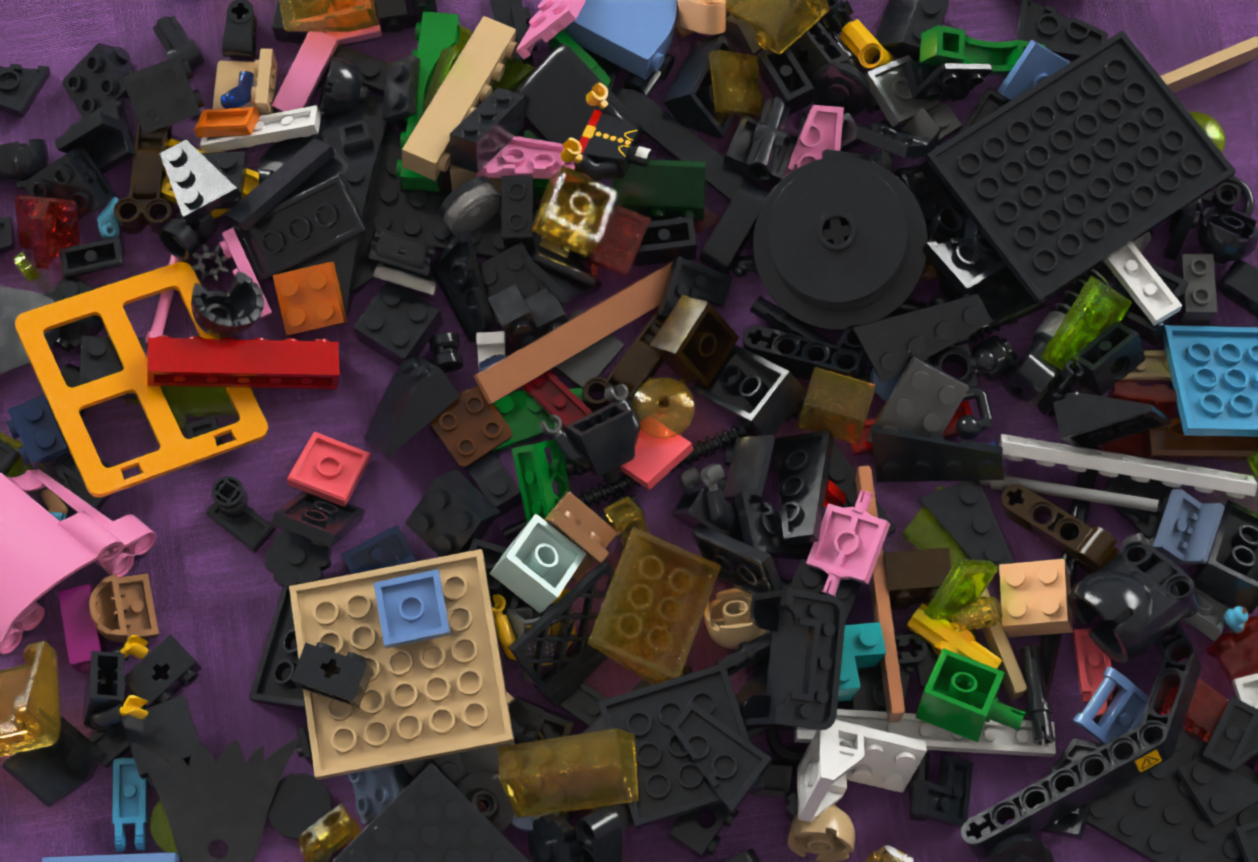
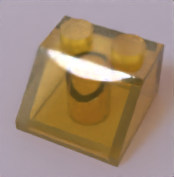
(836, 405)

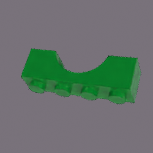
(952, 45)

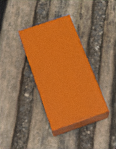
(227, 122)

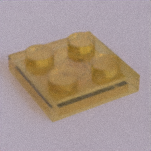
(735, 83)

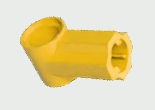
(864, 45)

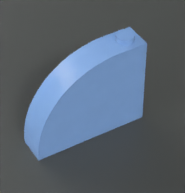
(627, 32)

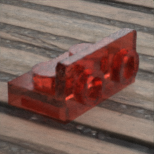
(1238, 651)

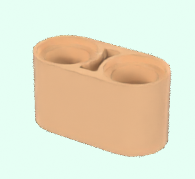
(702, 15)

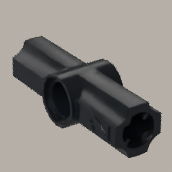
(767, 139)

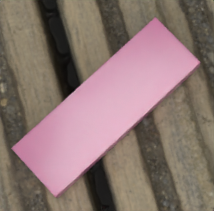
(305, 72)

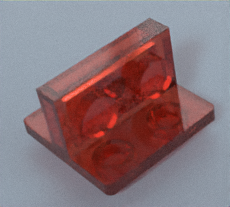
(46, 226)

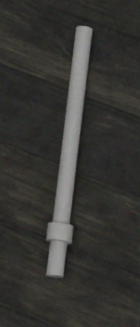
(1076, 493)

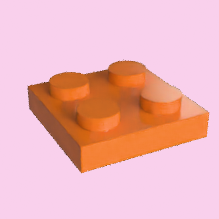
(310, 298)

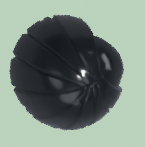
(227, 312)

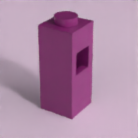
(78, 627)

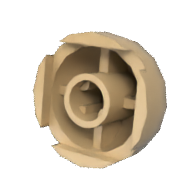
(730, 619)
(827, 835)

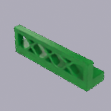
(537, 476)

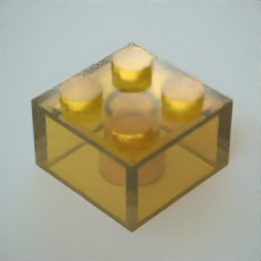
(574, 211)

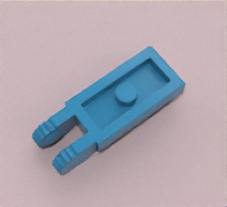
(129, 803)

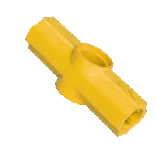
(943, 635)

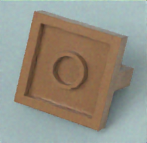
(583, 529)

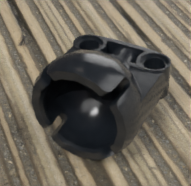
(1137, 597)

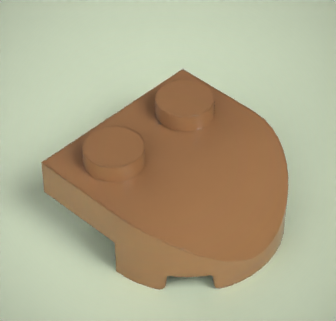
(123, 608)

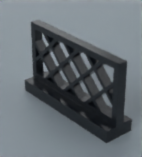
(583, 660)

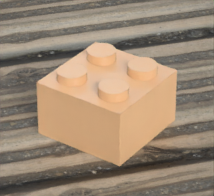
(1035, 598)

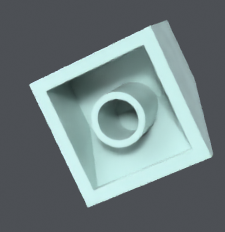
(538, 564)

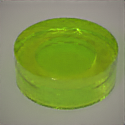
(27, 267)

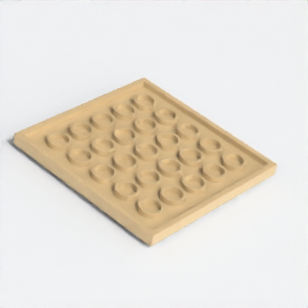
(421, 695)

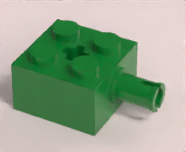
(964, 697)

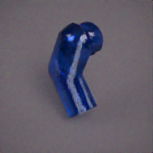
(241, 94)

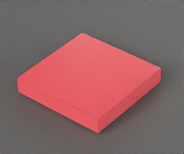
(655, 458)
(329, 469)

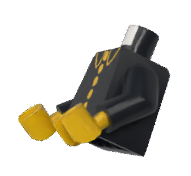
(607, 142)
(106, 687)

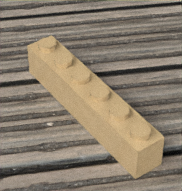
(458, 96)

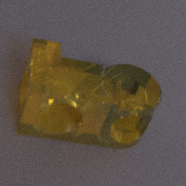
(623, 517)
(328, 835)

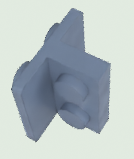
(1188, 529)
(377, 789)

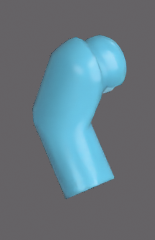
(107, 221)

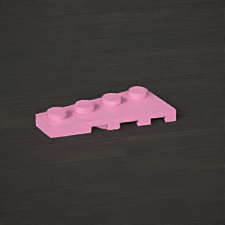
(526, 158)

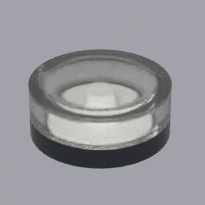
(470, 205)

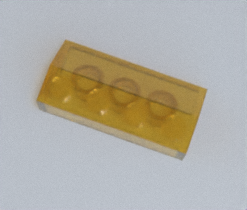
(569, 772)

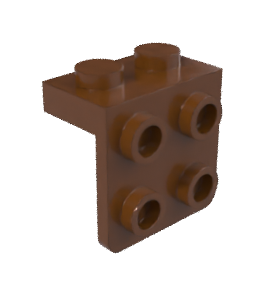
(470, 427)

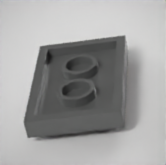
(921, 401)

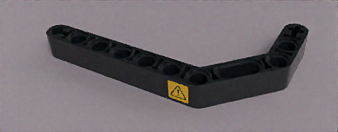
(978, 830)

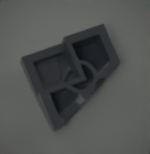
(537, 723)

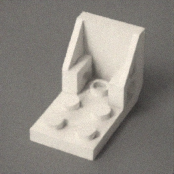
(855, 755)

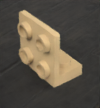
(263, 85)

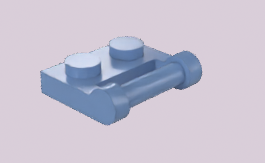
(1121, 715)

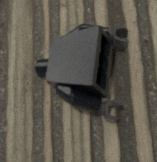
(602, 438)
(705, 504)

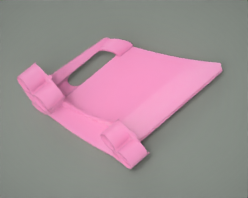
(43, 551)

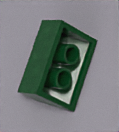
(663, 189)

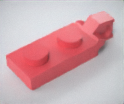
(1090, 666)

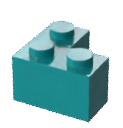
(861, 648)

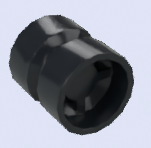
(184, 238)

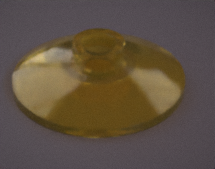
(664, 421)

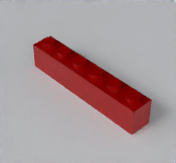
(242, 363)

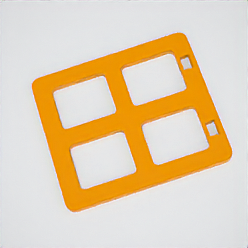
(67, 402)

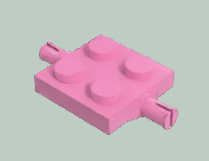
(848, 543)

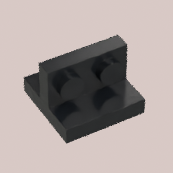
(102, 135)

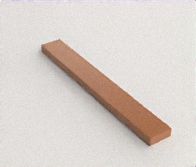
(573, 336)
(882, 613)

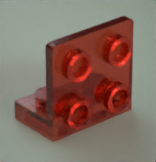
(619, 242)

